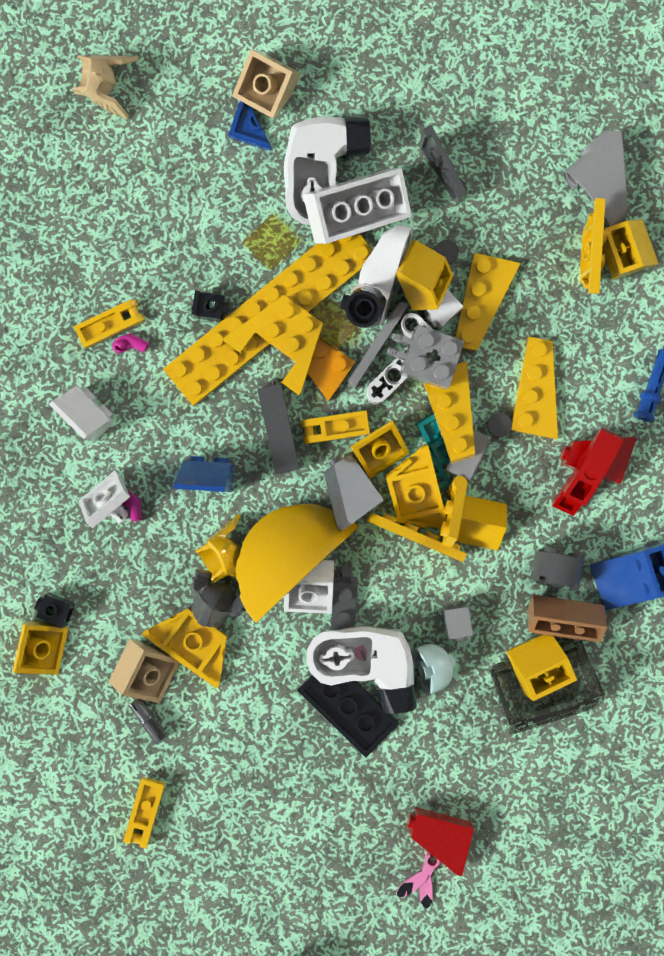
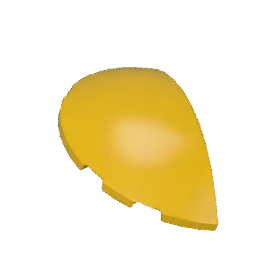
(283, 552)

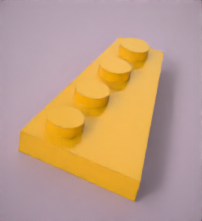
(536, 396)

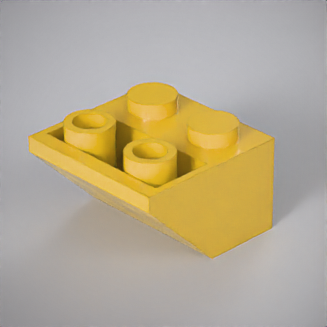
(628, 249)
(424, 276)
(541, 666)

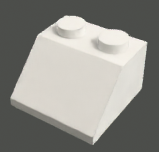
(83, 413)
(314, 592)

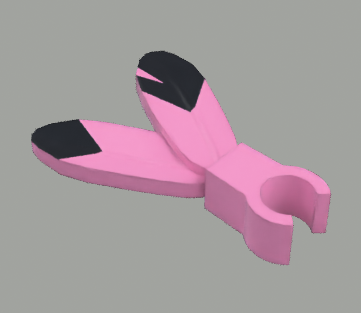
(422, 881)

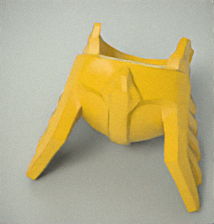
(221, 552)

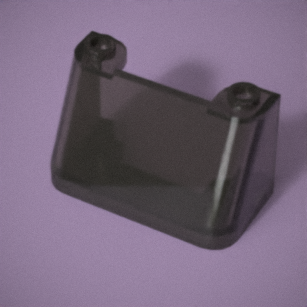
(525, 714)

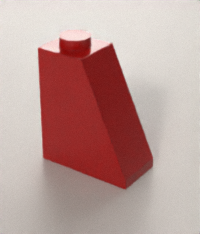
(615, 474)
(442, 837)

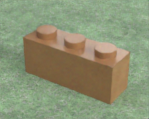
(566, 618)

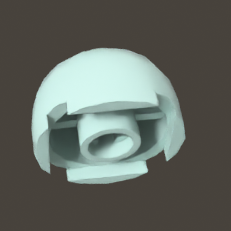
(433, 666)

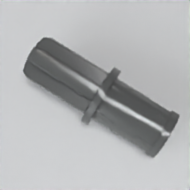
(147, 720)

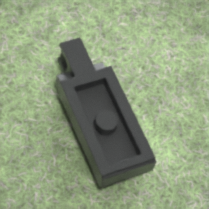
(344, 599)

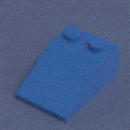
(205, 475)

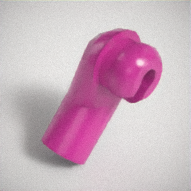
(129, 342)
(135, 506)

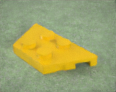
(591, 251)
(417, 491)
(191, 644)

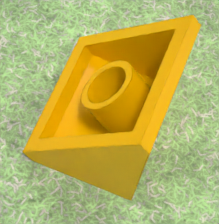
(380, 449)
(482, 523)
(40, 648)

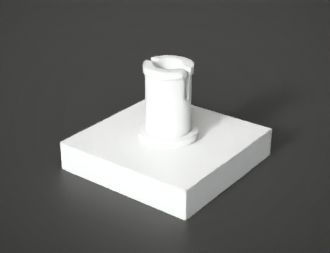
(105, 500)

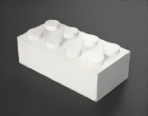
(357, 205)

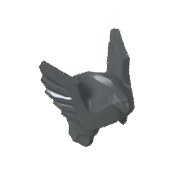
(214, 600)

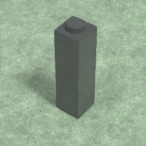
(278, 428)

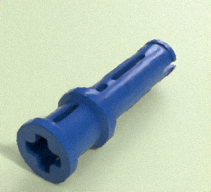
(651, 396)

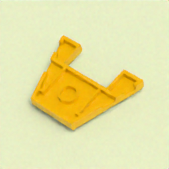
(289, 331)

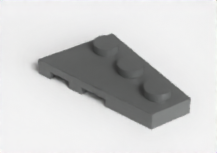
(442, 165)

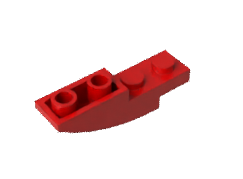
(589, 472)

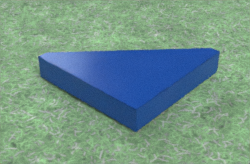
(247, 128)

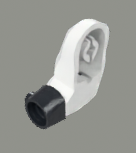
(313, 153)
(377, 283)
(387, 662)

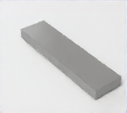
(377, 344)

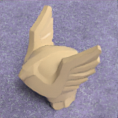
(99, 80)

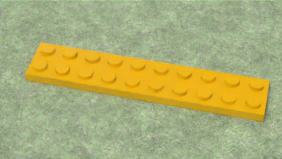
(305, 282)

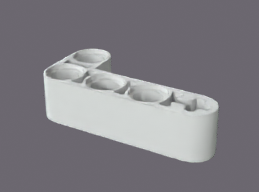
(395, 365)

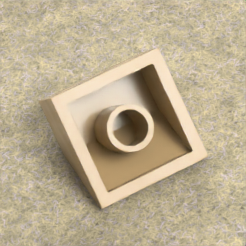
(265, 83)
(143, 672)

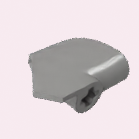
(603, 175)

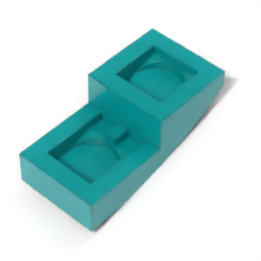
(430, 431)

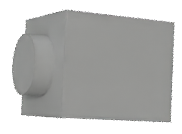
(457, 622)

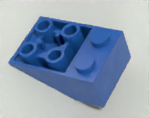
(630, 576)

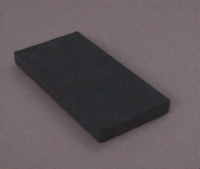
(351, 712)

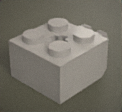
(423, 342)

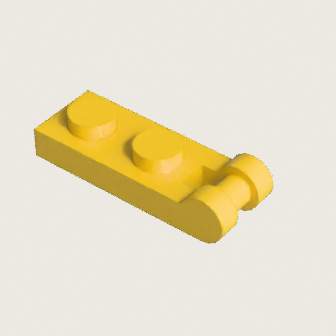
(108, 324)
(336, 427)
(454, 511)
(144, 811)

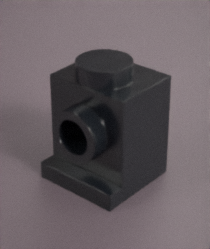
(201, 312)
(62, 607)

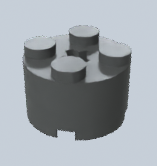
(557, 569)

